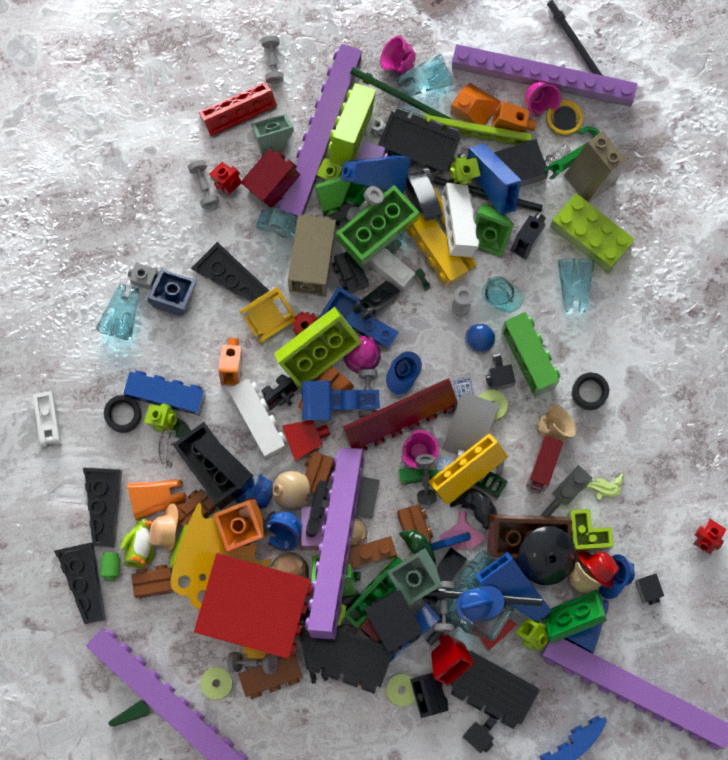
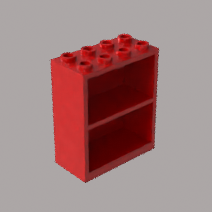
(253, 606)

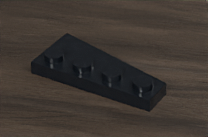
(230, 274)
(103, 502)
(83, 580)

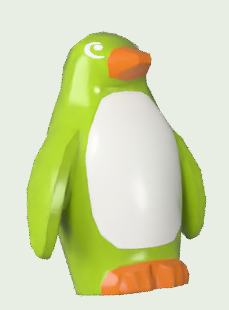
(137, 545)

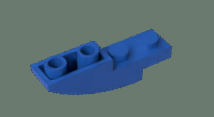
(580, 739)

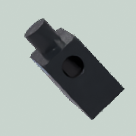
(528, 235)

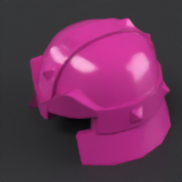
(398, 55)
(540, 96)
(364, 356)
(419, 443)

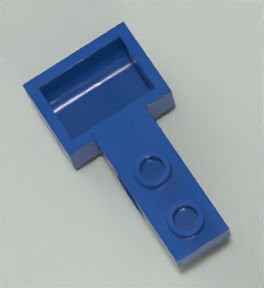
(371, 327)
(320, 400)

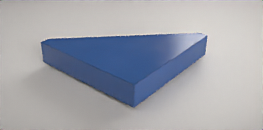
(450, 541)

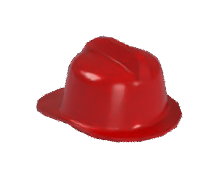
(601, 566)

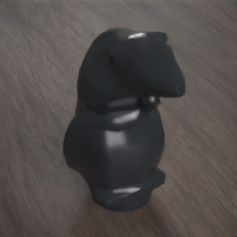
(478, 503)

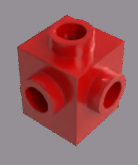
(225, 178)
(301, 319)
(709, 536)

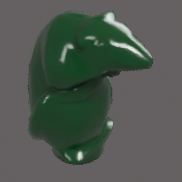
(417, 542)

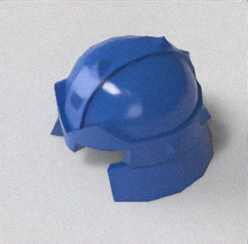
(261, 491)
(287, 531)

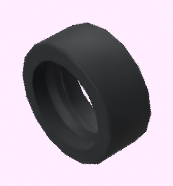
(592, 377)
(122, 399)

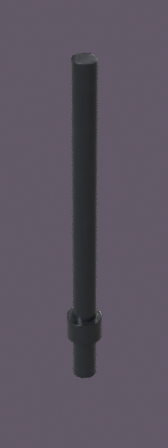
(560, 17)
(480, 192)
(442, 593)

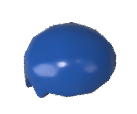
(480, 337)

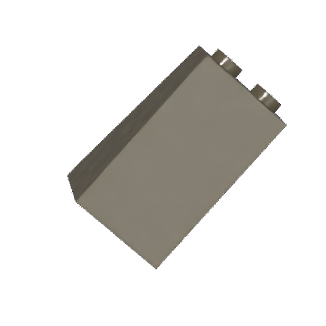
(595, 167)
(311, 255)

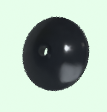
(535, 554)

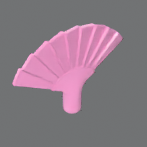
(461, 528)

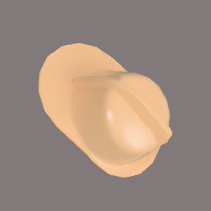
(164, 528)

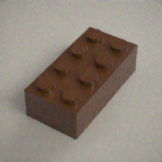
(508, 531)

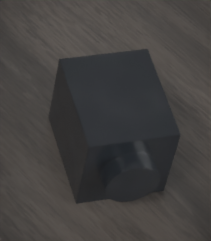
(649, 589)

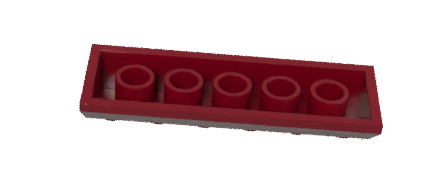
(401, 416)

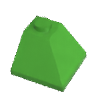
(332, 195)
(492, 230)

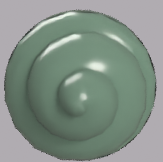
(394, 246)

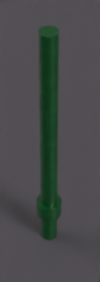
(369, 79)

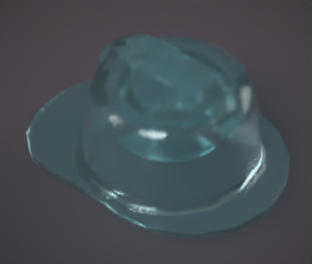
(502, 294)

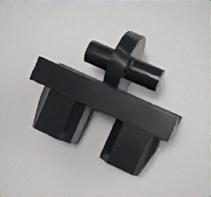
(281, 394)

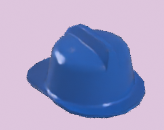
(403, 372)
(621, 579)
(480, 603)

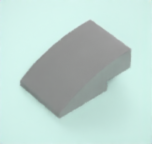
(470, 422)

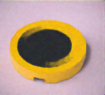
(566, 119)

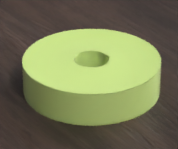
(496, 397)
(210, 676)
(393, 694)

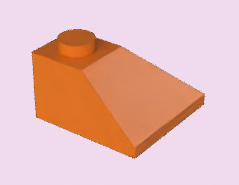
(474, 105)
(240, 524)

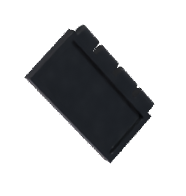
(420, 141)
(352, 656)
(497, 689)

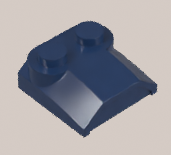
(171, 292)

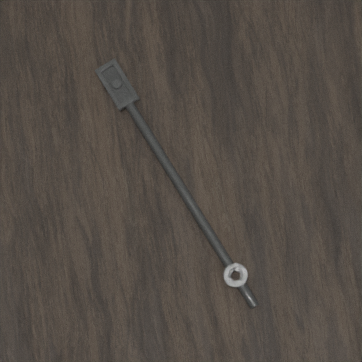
(564, 494)

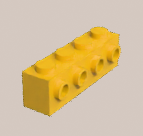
(435, 246)
(468, 469)

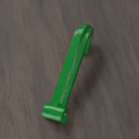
(565, 162)

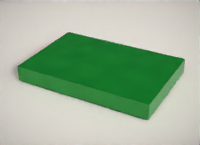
(575, 616)

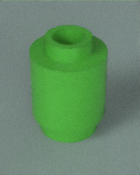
(110, 566)

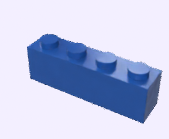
(158, 391)

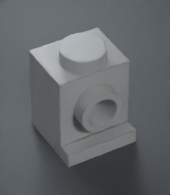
(145, 281)

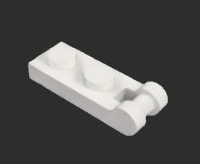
(46, 418)

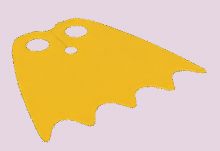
(198, 553)

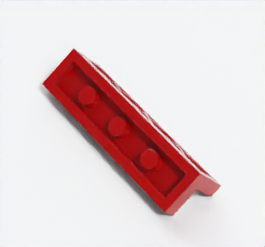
(237, 109)

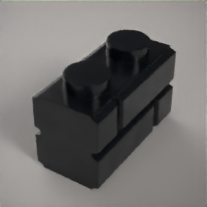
(351, 273)
(429, 695)

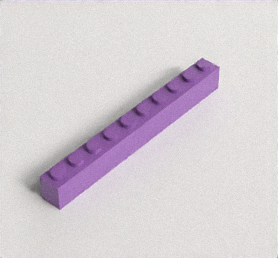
(529, 71)
(317, 138)
(336, 544)
(637, 691)
(162, 698)

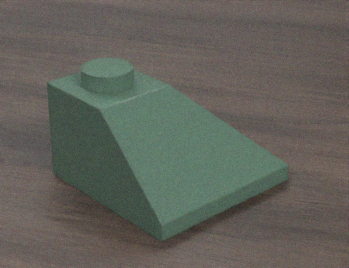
(272, 133)
(415, 576)

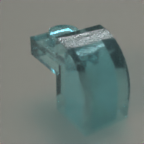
(278, 221)

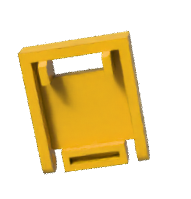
(264, 315)

